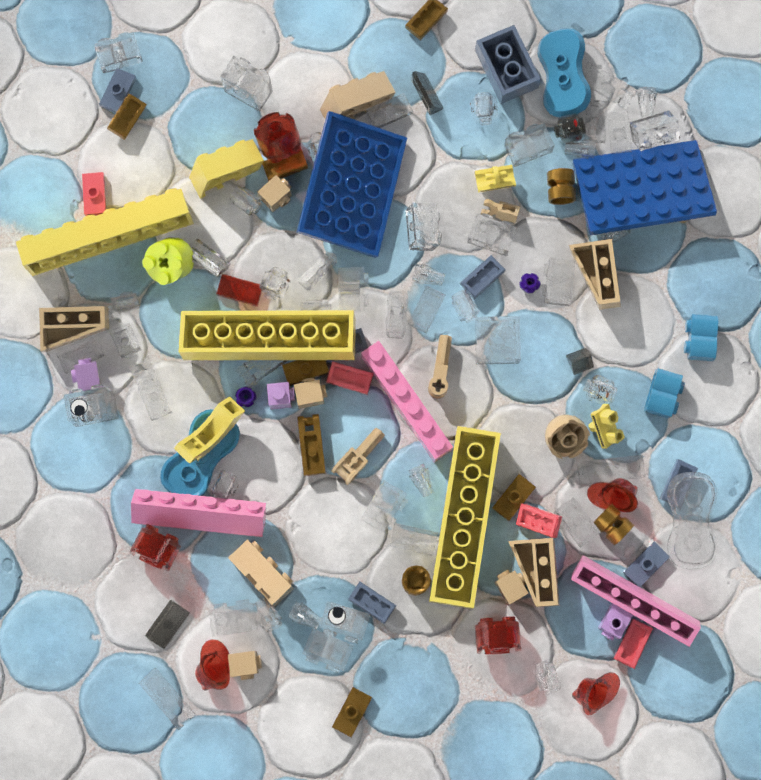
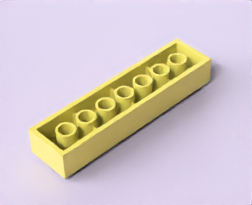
(104, 232)
(267, 335)
(465, 517)

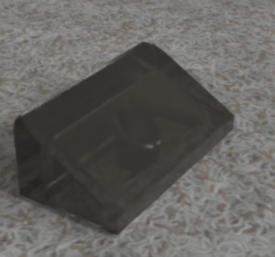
(426, 92)
(167, 624)

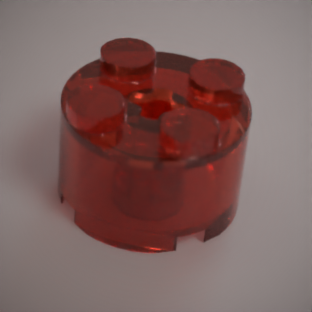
(277, 136)
(155, 548)
(497, 636)

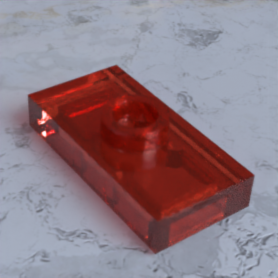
(239, 290)

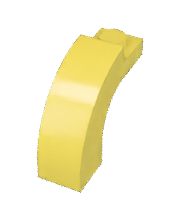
(211, 431)

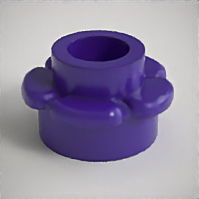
(524, 283)
(240, 397)

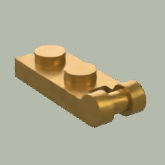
(311, 446)

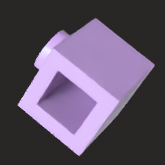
(85, 374)
(280, 395)
(614, 622)

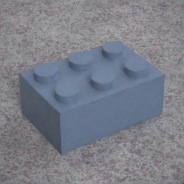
(507, 64)

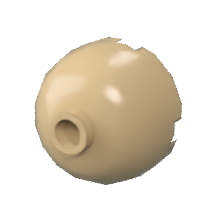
(566, 436)

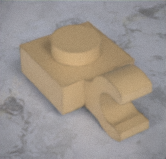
(502, 210)

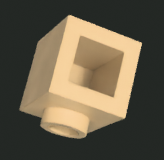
(275, 193)
(310, 393)
(511, 586)
(244, 664)

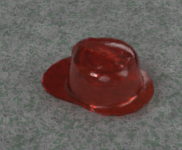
(617, 492)
(213, 668)
(596, 693)

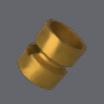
(561, 186)
(612, 516)
(416, 580)

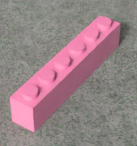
(406, 401)
(198, 512)
(636, 601)

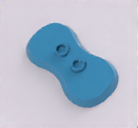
(566, 86)
(194, 477)

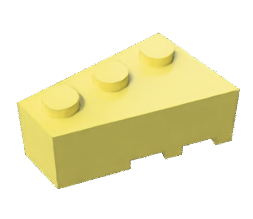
(224, 165)

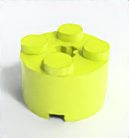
(168, 260)

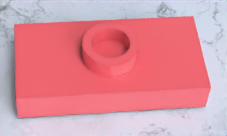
(94, 193)
(349, 378)
(539, 520)
(633, 643)

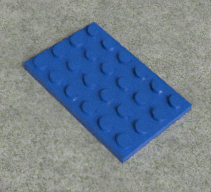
(352, 184)
(644, 187)

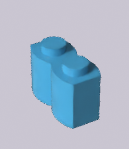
(702, 337)
(663, 393)

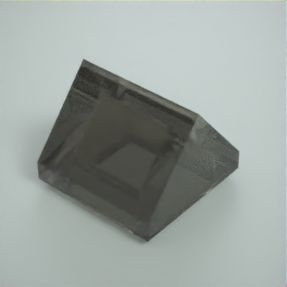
(580, 361)

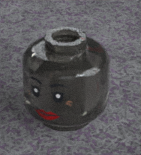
(570, 128)

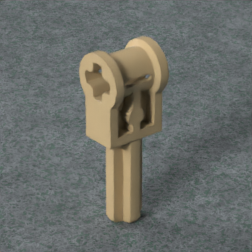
(441, 367)
(356, 459)

